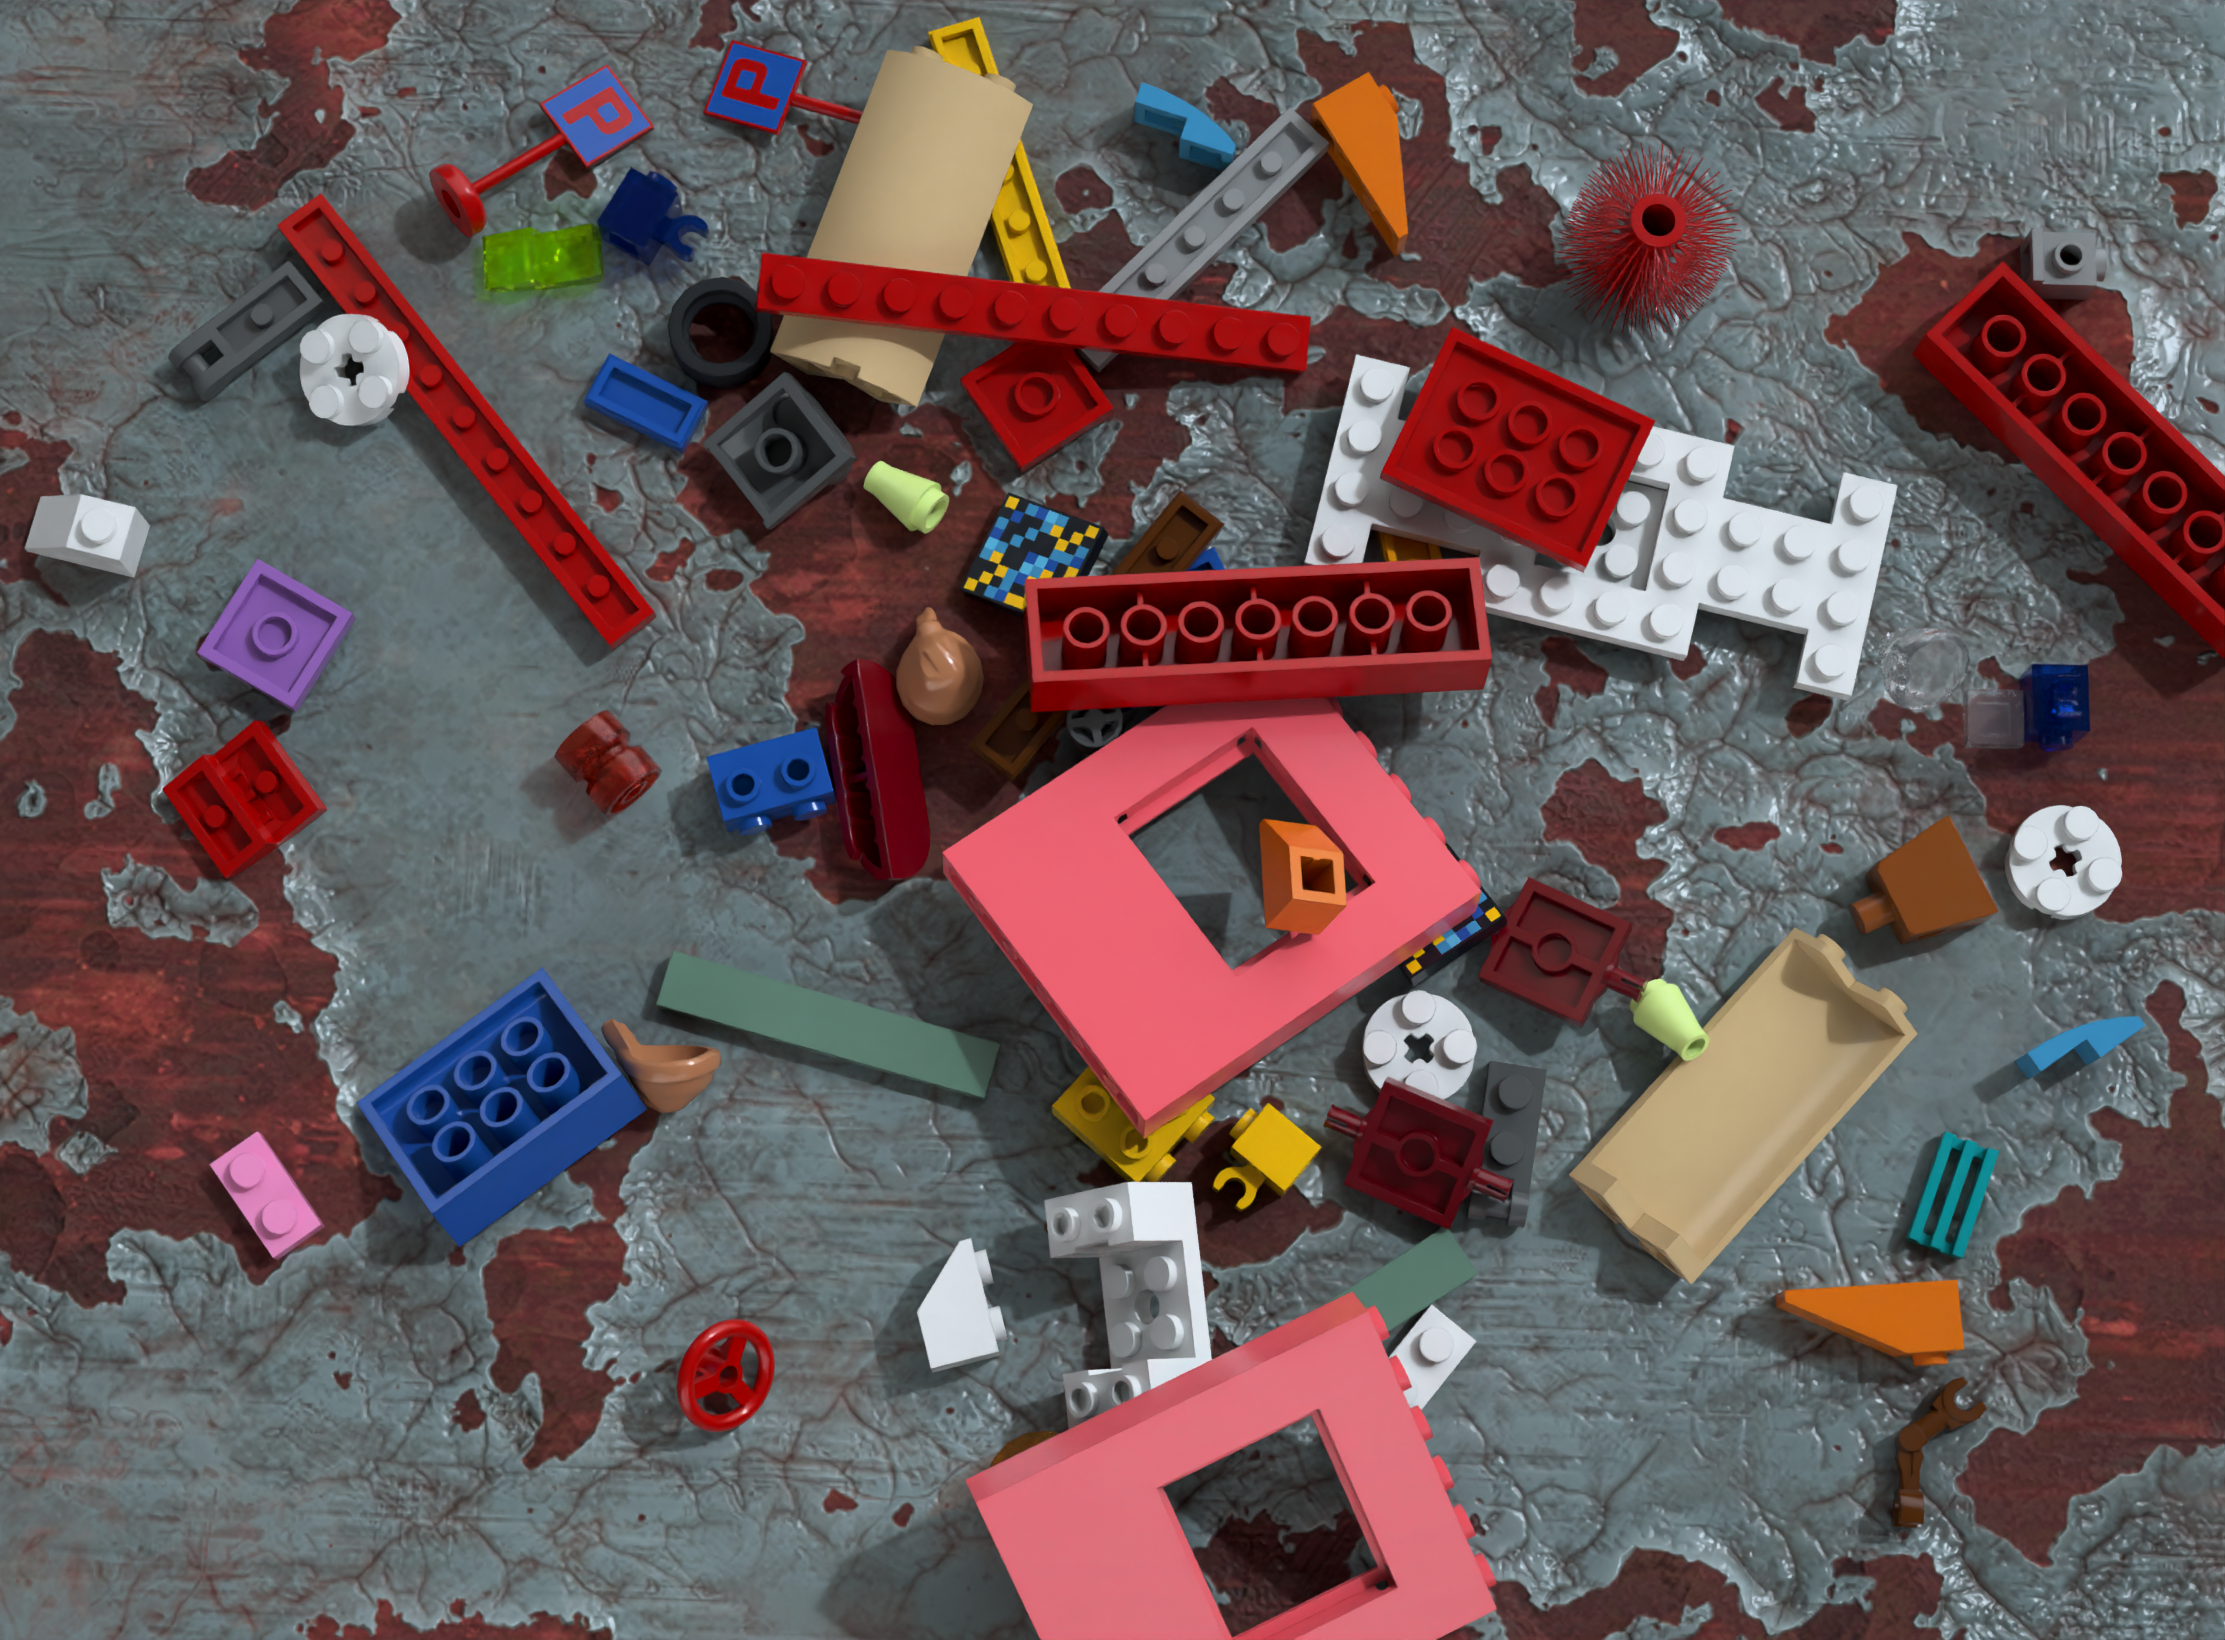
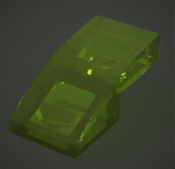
(543, 261)

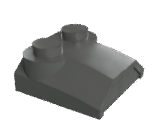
(781, 449)

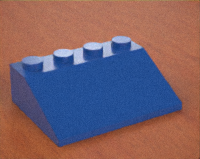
(500, 1107)

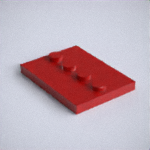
(1517, 449)

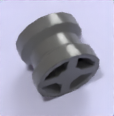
(1094, 721)

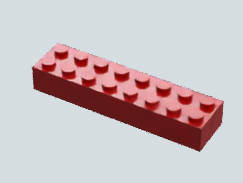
(2089, 441)
(1255, 634)

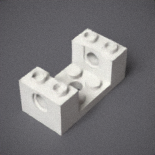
(1143, 1248)

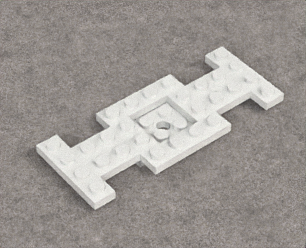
(1666, 551)

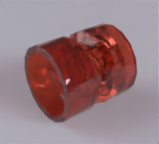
(606, 761)

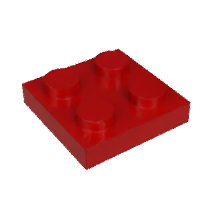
(1036, 399)

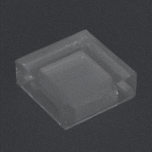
(1993, 718)

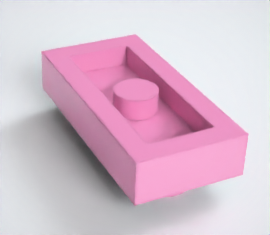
(267, 1195)

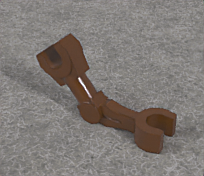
(1943, 1414)

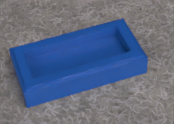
(646, 403)

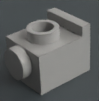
(2052, 278)

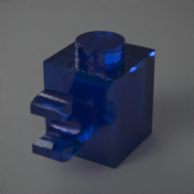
(646, 216)
(2055, 705)

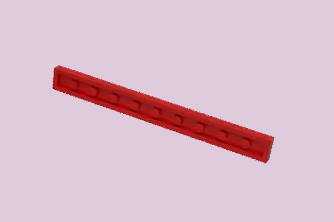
(1031, 313)
(472, 426)

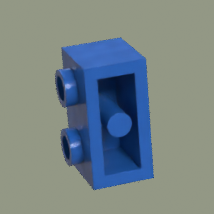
(772, 782)

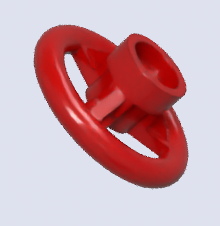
(718, 1368)

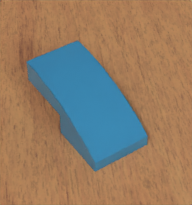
(1200, 137)
(2088, 1040)

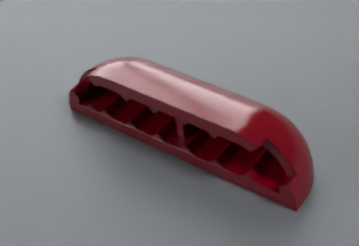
(877, 773)

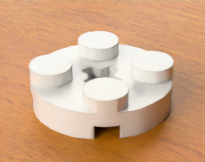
(324, 363)
(2050, 891)
(1419, 1016)

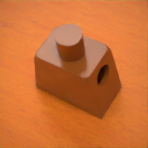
(1925, 888)

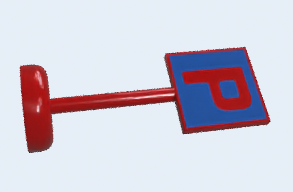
(761, 86)
(591, 117)

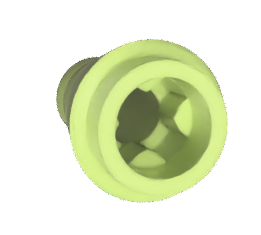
(907, 496)
(1669, 1019)

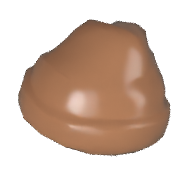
(938, 673)
(662, 1074)

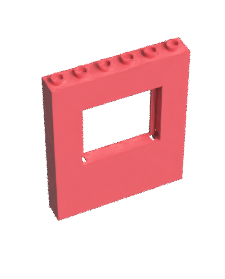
(1123, 956)
(1108, 1560)

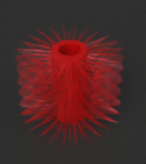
(1646, 241)

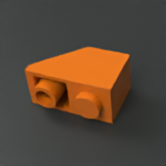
(1300, 877)

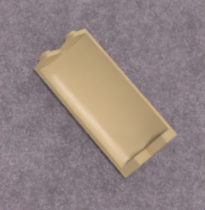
(911, 200)
(1747, 1111)

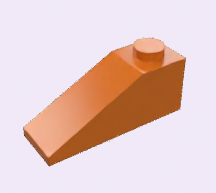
(1366, 149)
(1892, 1318)

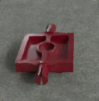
(1559, 954)
(1418, 1152)

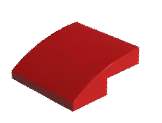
(244, 799)

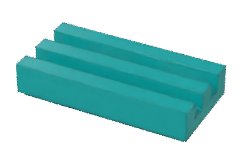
(1968, 1151)

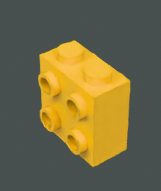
(1106, 1129)

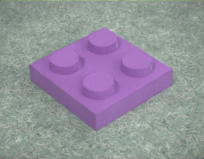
(276, 635)

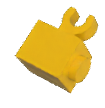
(1270, 1151)

